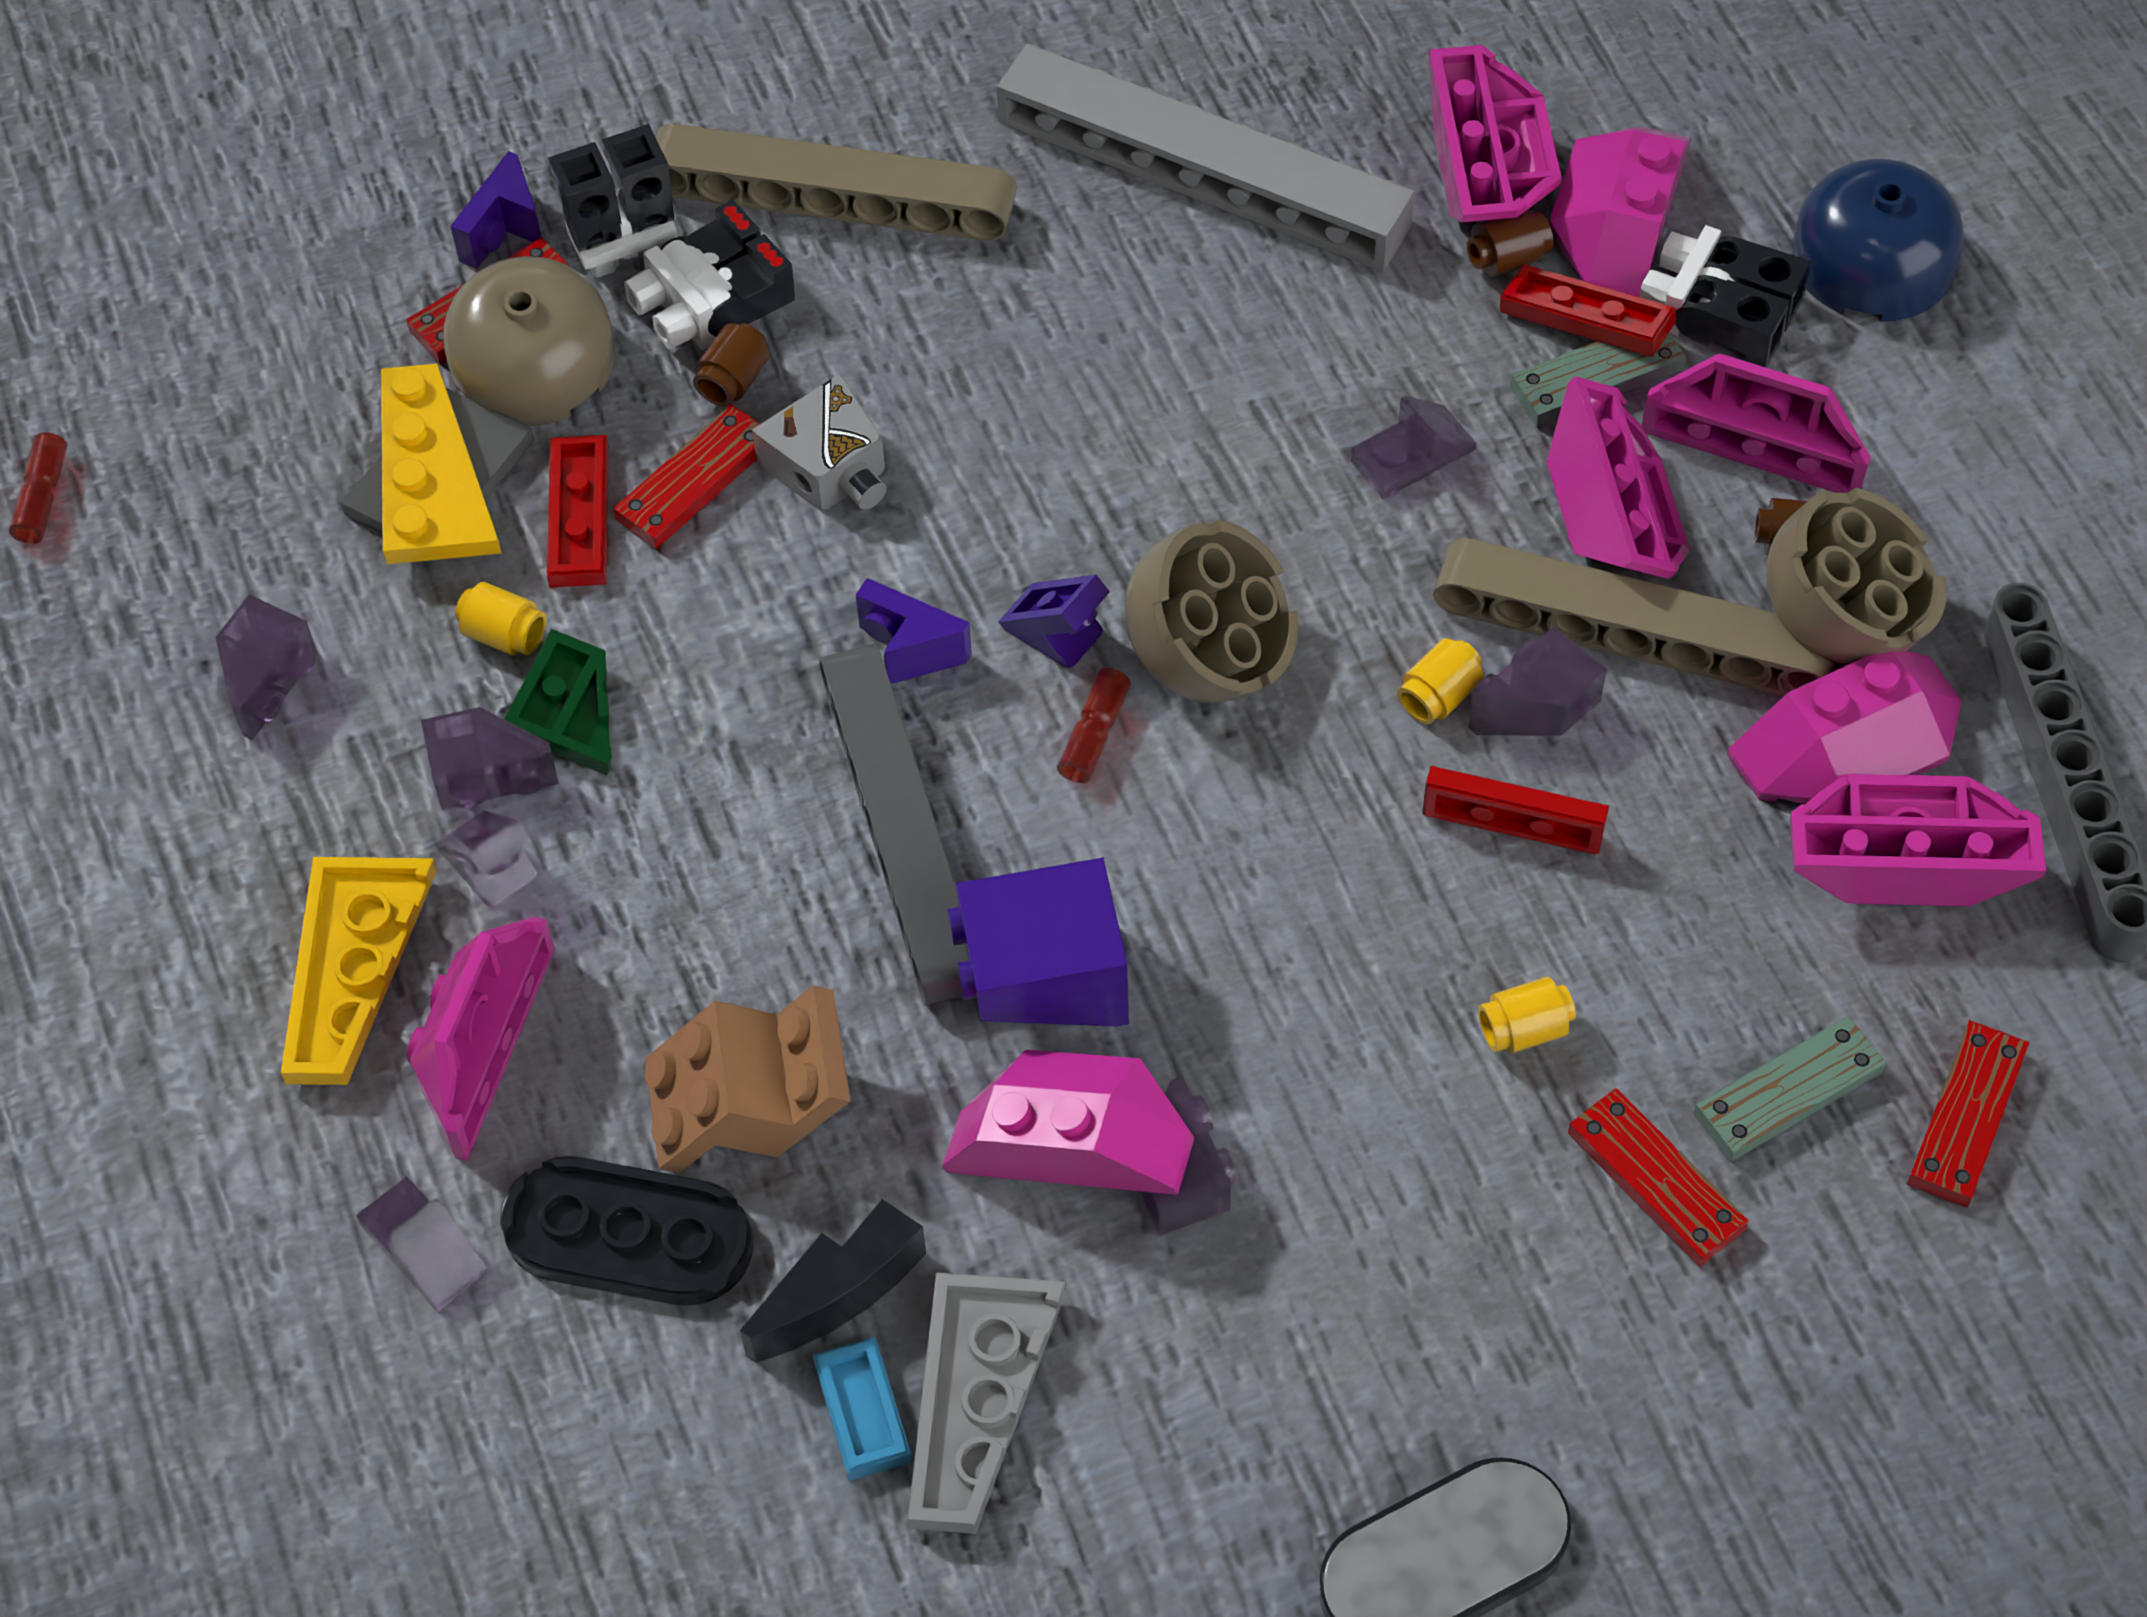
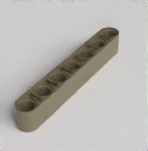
(837, 182)
(1625, 616)

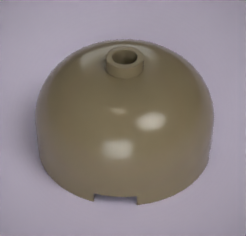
(529, 339)
(1853, 577)
(1210, 613)

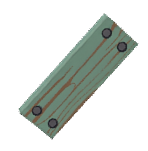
(1544, 385)
(1789, 1088)

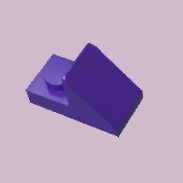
(496, 208)
(1058, 617)
(918, 633)

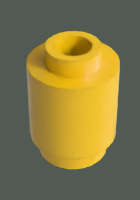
(500, 619)
(1440, 680)
(1526, 1015)

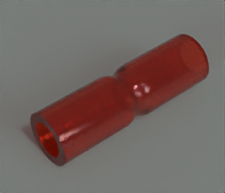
(36, 494)
(1092, 729)

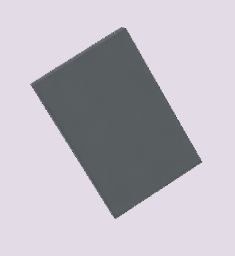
(492, 445)

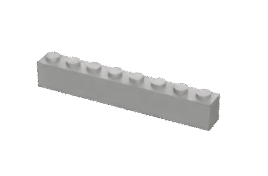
(1206, 157)

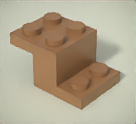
(746, 1079)

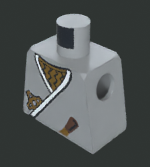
(824, 448)

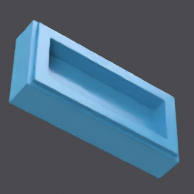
(862, 1409)

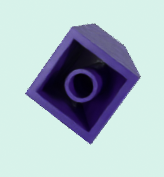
(1043, 946)

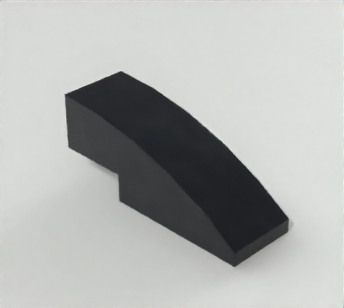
(835, 1283)

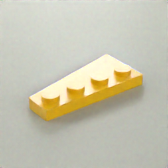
(427, 476)
(347, 955)

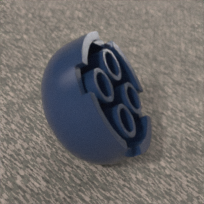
(1879, 239)

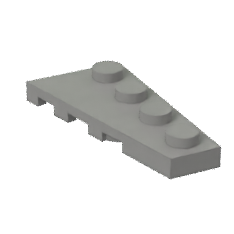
(976, 1380)

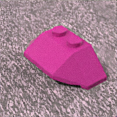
(1489, 135)
(1618, 204)
(1760, 422)
(1613, 484)
(1867, 718)
(1915, 841)
(477, 1024)
(1073, 1125)

